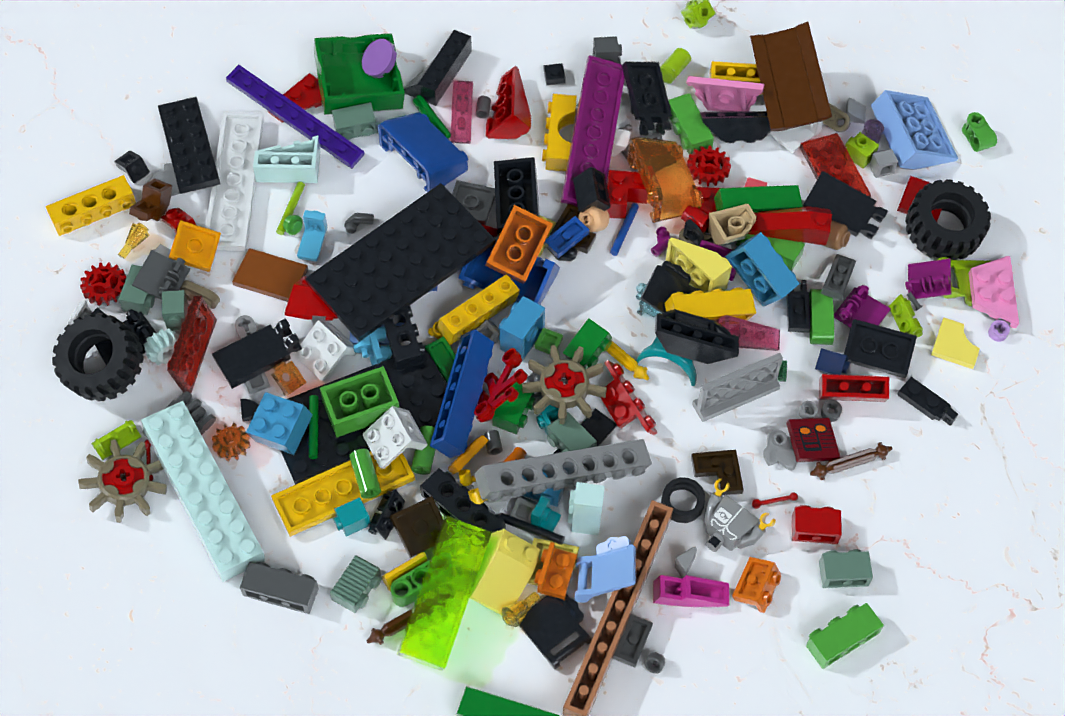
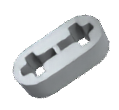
(240, 329)

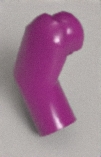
(662, 241)

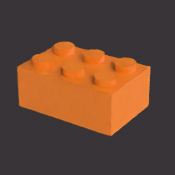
(519, 244)

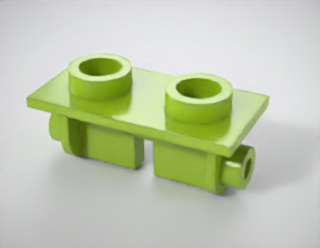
(903, 315)
(123, 435)

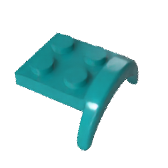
(658, 350)

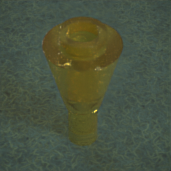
(136, 235)
(515, 613)

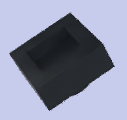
(554, 74)

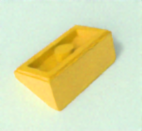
(404, 568)

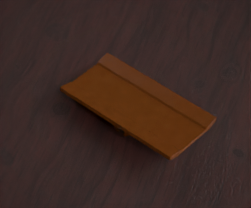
(791, 78)

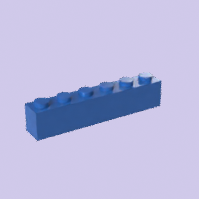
(462, 394)

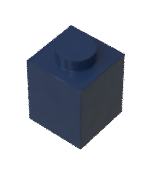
(832, 363)

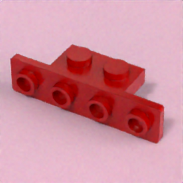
(622, 401)

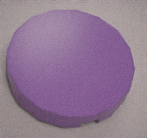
(379, 58)

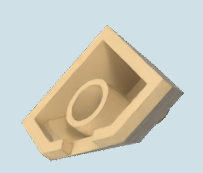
(731, 224)

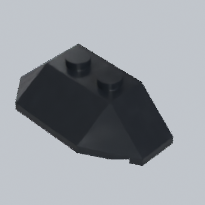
(737, 126)
(695, 337)

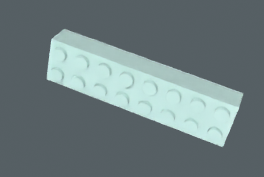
(202, 490)

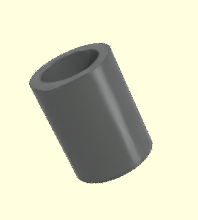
(483, 107)
(494, 444)

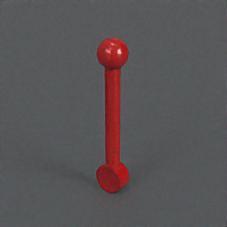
(148, 456)
(756, 503)

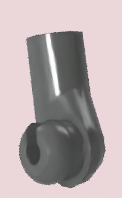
(356, 219)

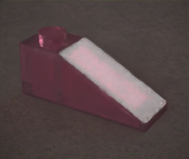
(462, 112)
(752, 334)

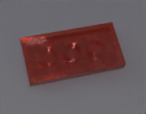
(833, 158)
(192, 344)

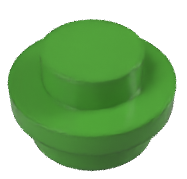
(293, 224)

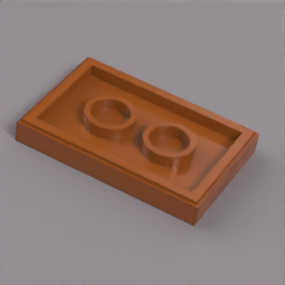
(268, 274)

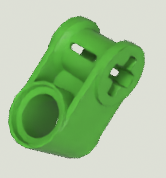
(979, 132)

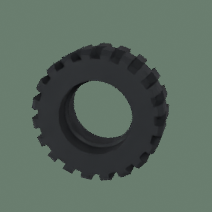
(961, 202)
(78, 341)

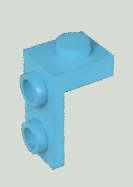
(313, 236)

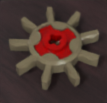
(564, 384)
(123, 492)

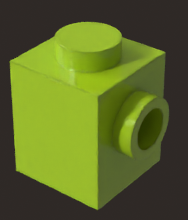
(861, 149)

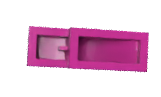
(690, 592)

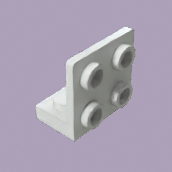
(794, 137)
(324, 349)
(392, 435)

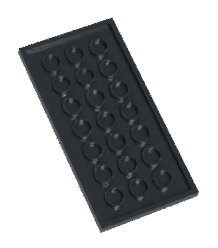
(400, 261)
(416, 389)

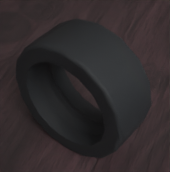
(684, 484)

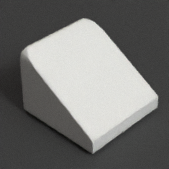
(620, 141)
(80, 311)

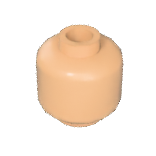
(595, 219)

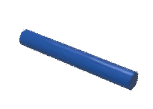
(624, 229)

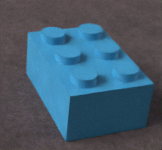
(762, 269)

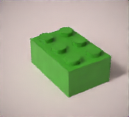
(358, 400)

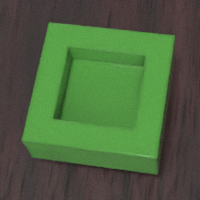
(547, 339)

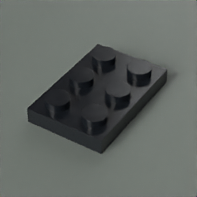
(880, 348)

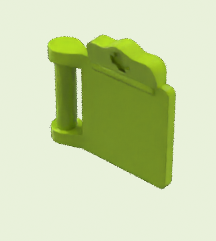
(961, 271)

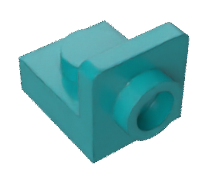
(548, 415)
(544, 516)

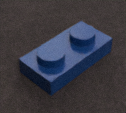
(566, 237)

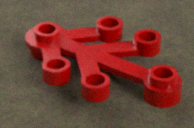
(496, 386)

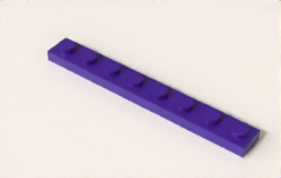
(295, 116)

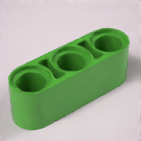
(821, 318)
(408, 583)

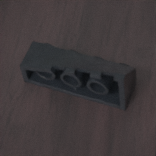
(443, 69)

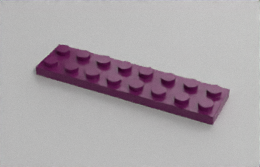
(594, 122)

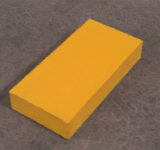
(470, 452)

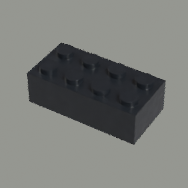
(515, 185)

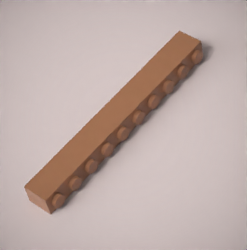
(616, 615)

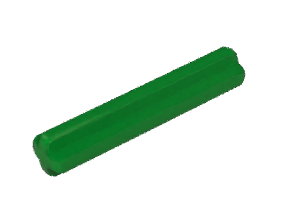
(424, 107)

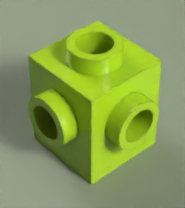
(697, 13)

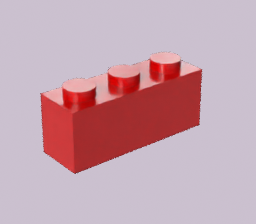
(854, 388)

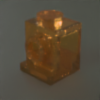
(295, 380)

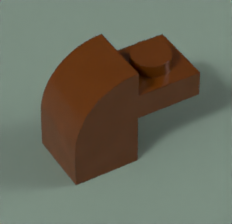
(154, 202)

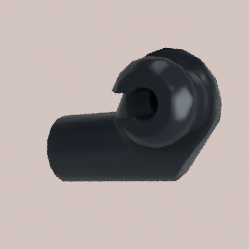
(569, 256)

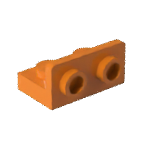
(556, 572)
(757, 583)

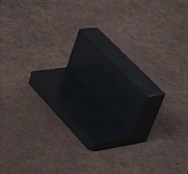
(591, 190)

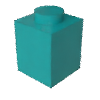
(351, 517)

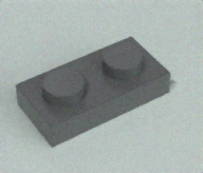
(633, 640)

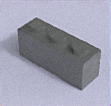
(279, 587)

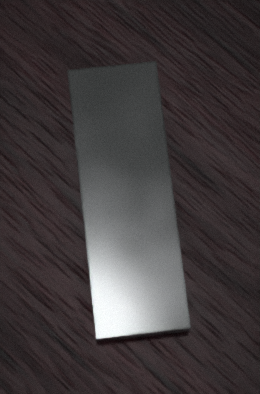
(838, 277)

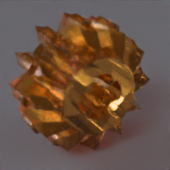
(229, 434)

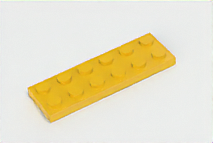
(318, 496)

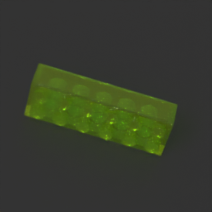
(444, 594)

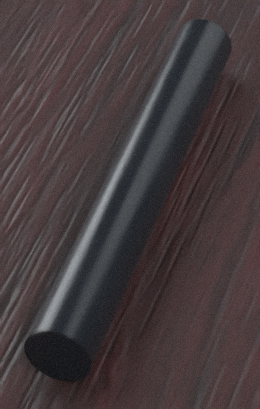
(533, 529)

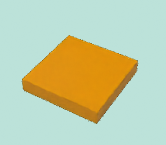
(195, 245)

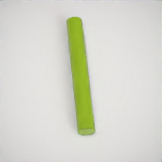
(291, 206)

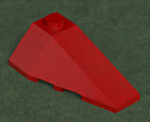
(511, 110)
(795, 224)
(306, 303)

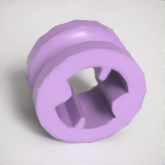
(1004, 328)

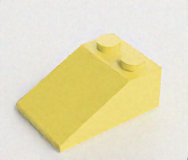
(704, 266)
(504, 570)

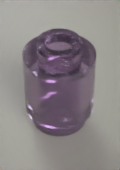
(873, 129)

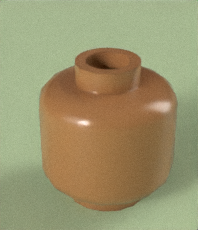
(838, 236)

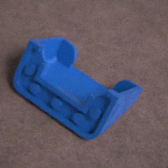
(423, 148)
(535, 288)

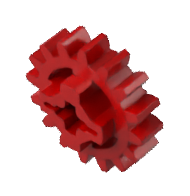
(709, 165)
(103, 283)

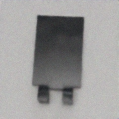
(648, 96)
(846, 205)
(256, 353)

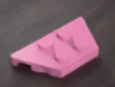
(725, 94)
(994, 290)

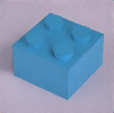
(522, 326)
(279, 423)

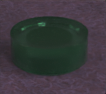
(782, 376)

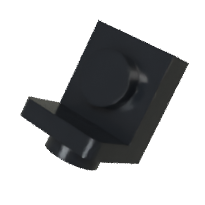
(132, 165)

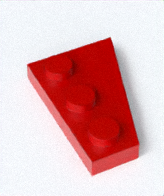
(304, 93)

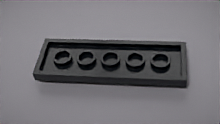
(188, 145)

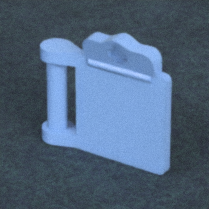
(611, 568)

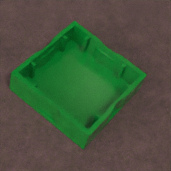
(344, 80)

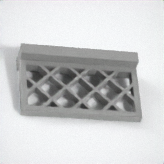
(738, 388)

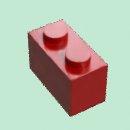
(816, 524)

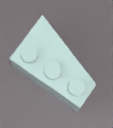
(288, 163)
(586, 508)

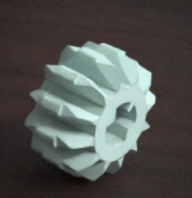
(161, 346)

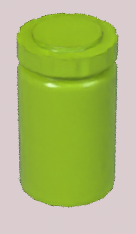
(675, 65)

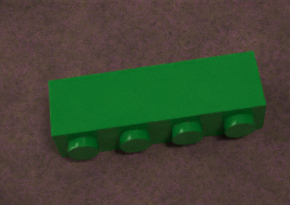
(759, 198)
(485, 704)

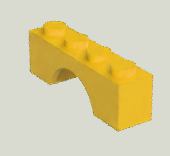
(562, 114)

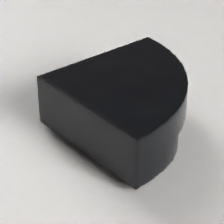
(693, 232)
(248, 409)

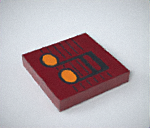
(813, 439)

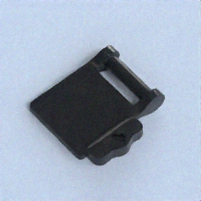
(664, 282)
(551, 623)

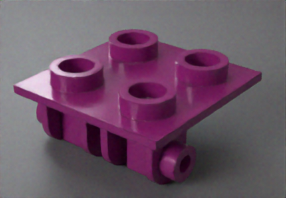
(929, 279)
(861, 307)

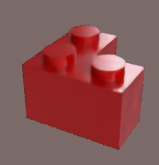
(624, 188)

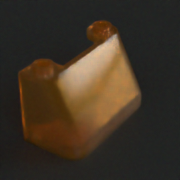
(664, 177)

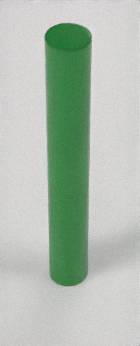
(313, 427)

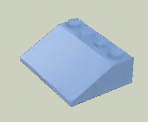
(913, 130)

